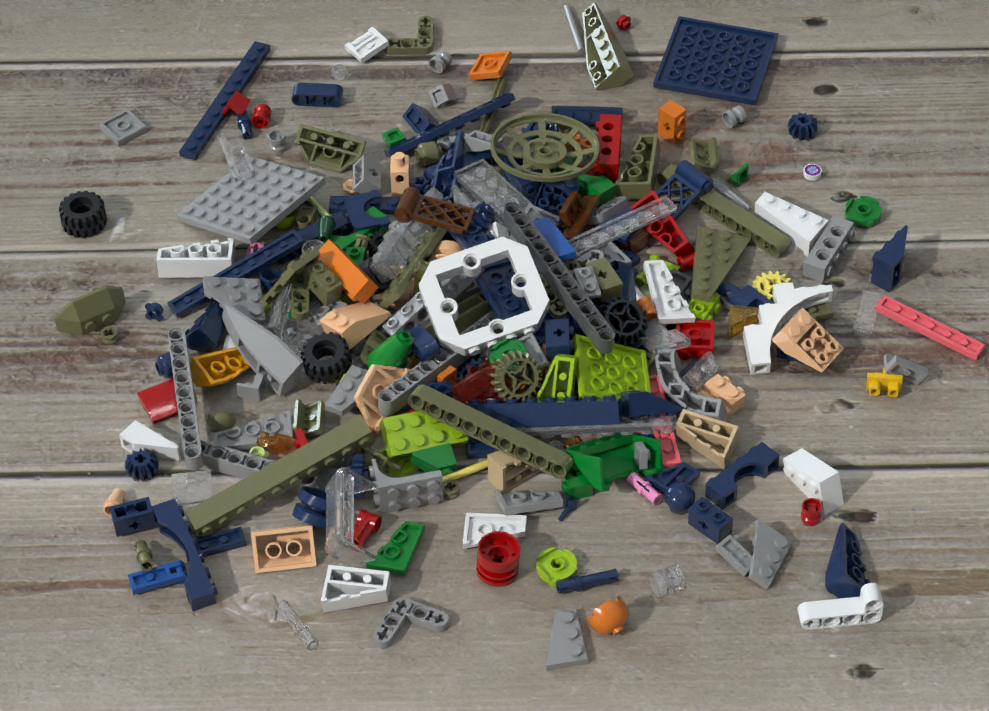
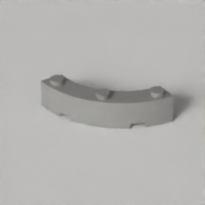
(678, 393)

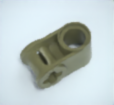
(306, 216)

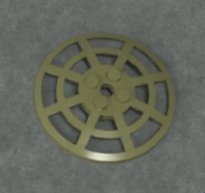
(555, 150)

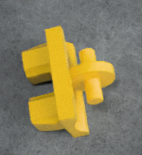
(884, 382)

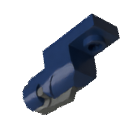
(747, 296)

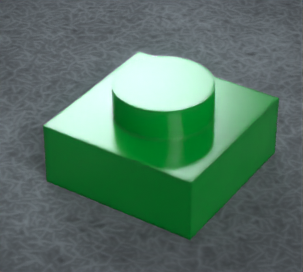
(393, 137)

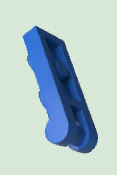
(158, 577)

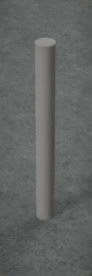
(574, 29)

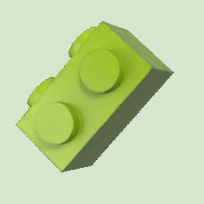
(705, 310)

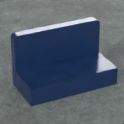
(419, 118)

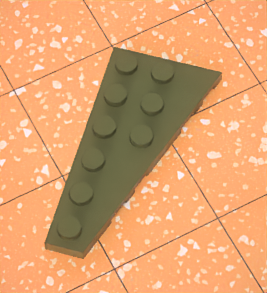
(714, 259)

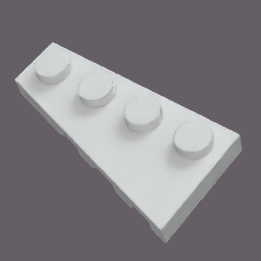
(665, 295)

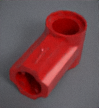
(365, 524)

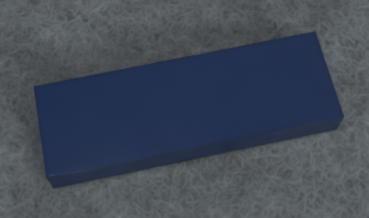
(220, 542)

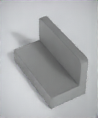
(899, 366)

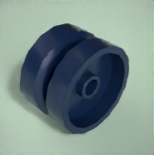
(312, 506)

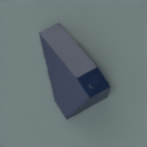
(845, 569)

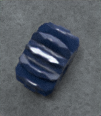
(802, 126)
(141, 464)

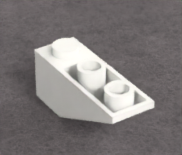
(140, 436)

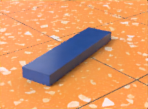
(555, 239)

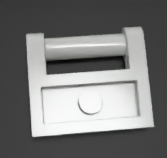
(367, 45)

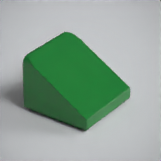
(739, 176)

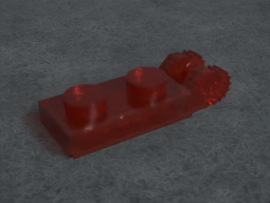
(473, 384)

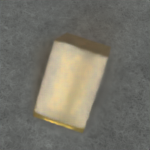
(740, 317)

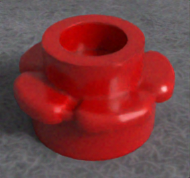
(623, 22)

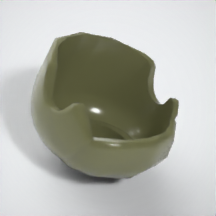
(220, 421)

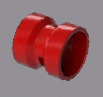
(261, 116)
(811, 512)

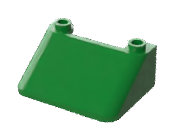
(613, 458)

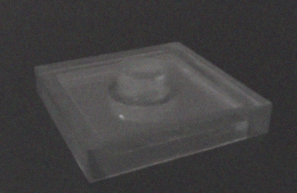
(665, 341)

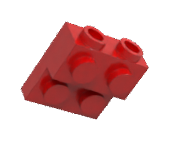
(701, 336)

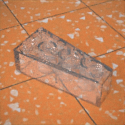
(397, 247)

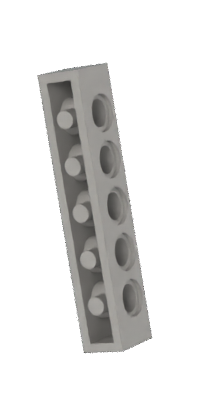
(415, 312)

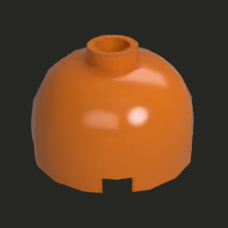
(609, 617)

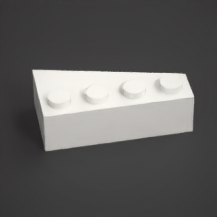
(796, 223)
(196, 259)

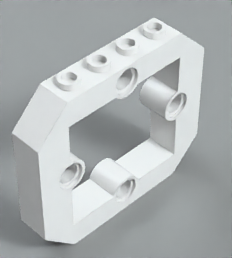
(484, 254)

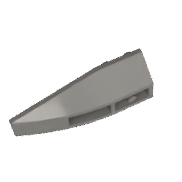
(263, 351)

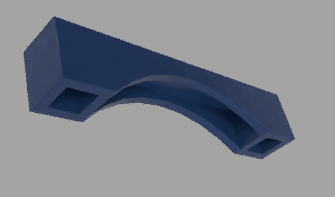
(171, 524)

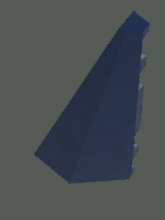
(444, 173)

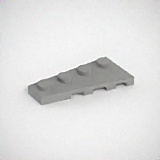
(246, 436)

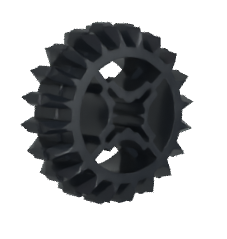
(637, 322)

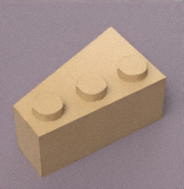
(708, 436)
(507, 472)

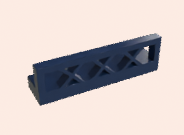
(586, 114)

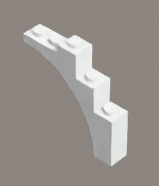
(773, 316)

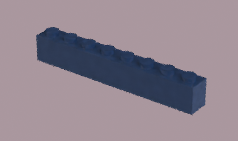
(552, 411)

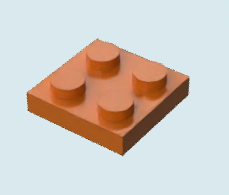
(490, 65)

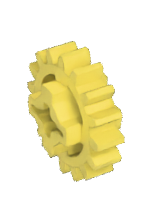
(767, 283)

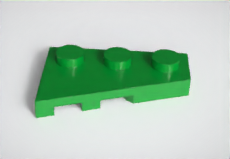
(400, 550)

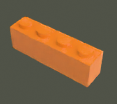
(348, 272)

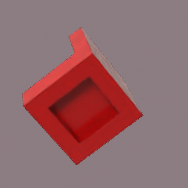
(237, 103)

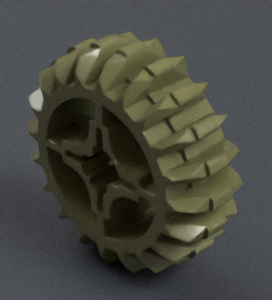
(524, 361)

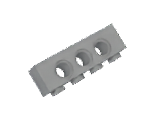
(828, 249)

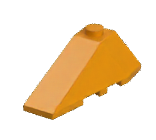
(217, 367)

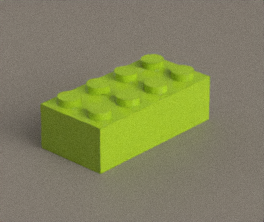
(415, 432)

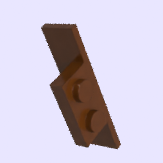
(576, 213)

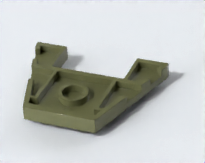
(294, 271)

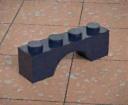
(759, 462)

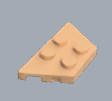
(374, 382)

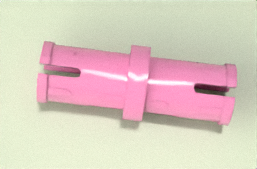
(636, 481)

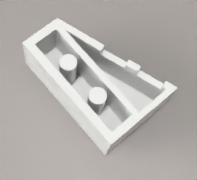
(814, 479)
(354, 588)

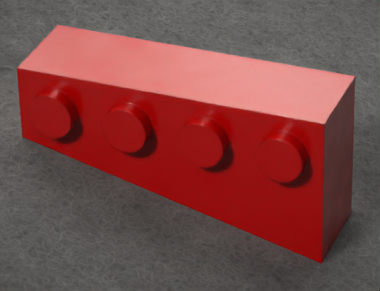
(666, 230)

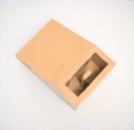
(807, 341)

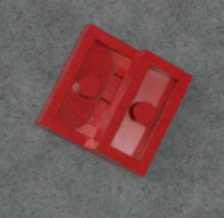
(159, 401)

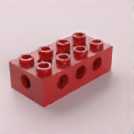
(609, 146)

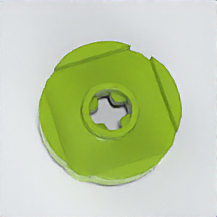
(553, 556)

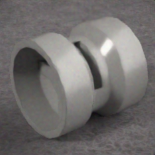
(440, 61)
(735, 116)
(277, 141)

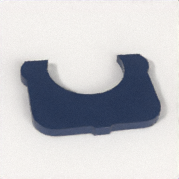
(355, 211)

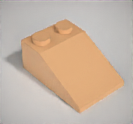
(354, 321)

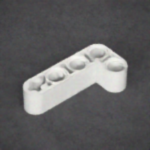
(843, 611)

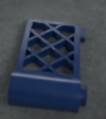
(692, 179)

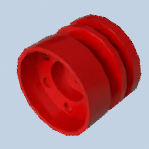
(498, 558)

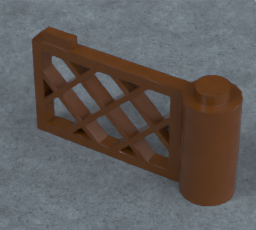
(412, 204)

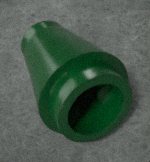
(326, 226)

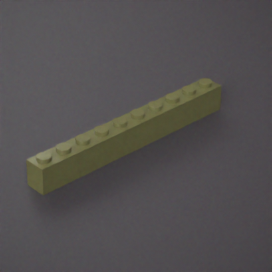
(279, 476)

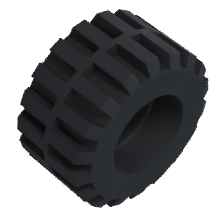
(82, 214)
(322, 346)

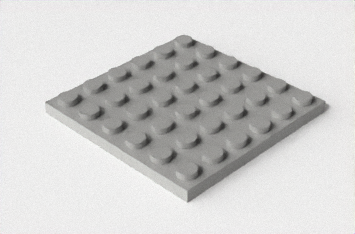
(251, 205)

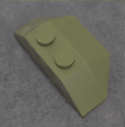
(328, 148)
(91, 311)

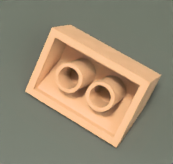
(283, 548)

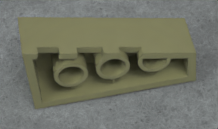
(641, 169)

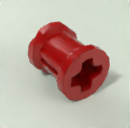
(685, 262)

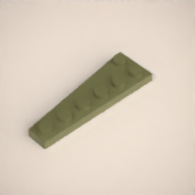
(400, 284)

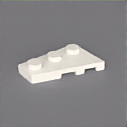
(481, 524)

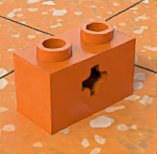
(672, 122)

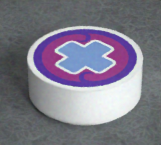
(812, 172)

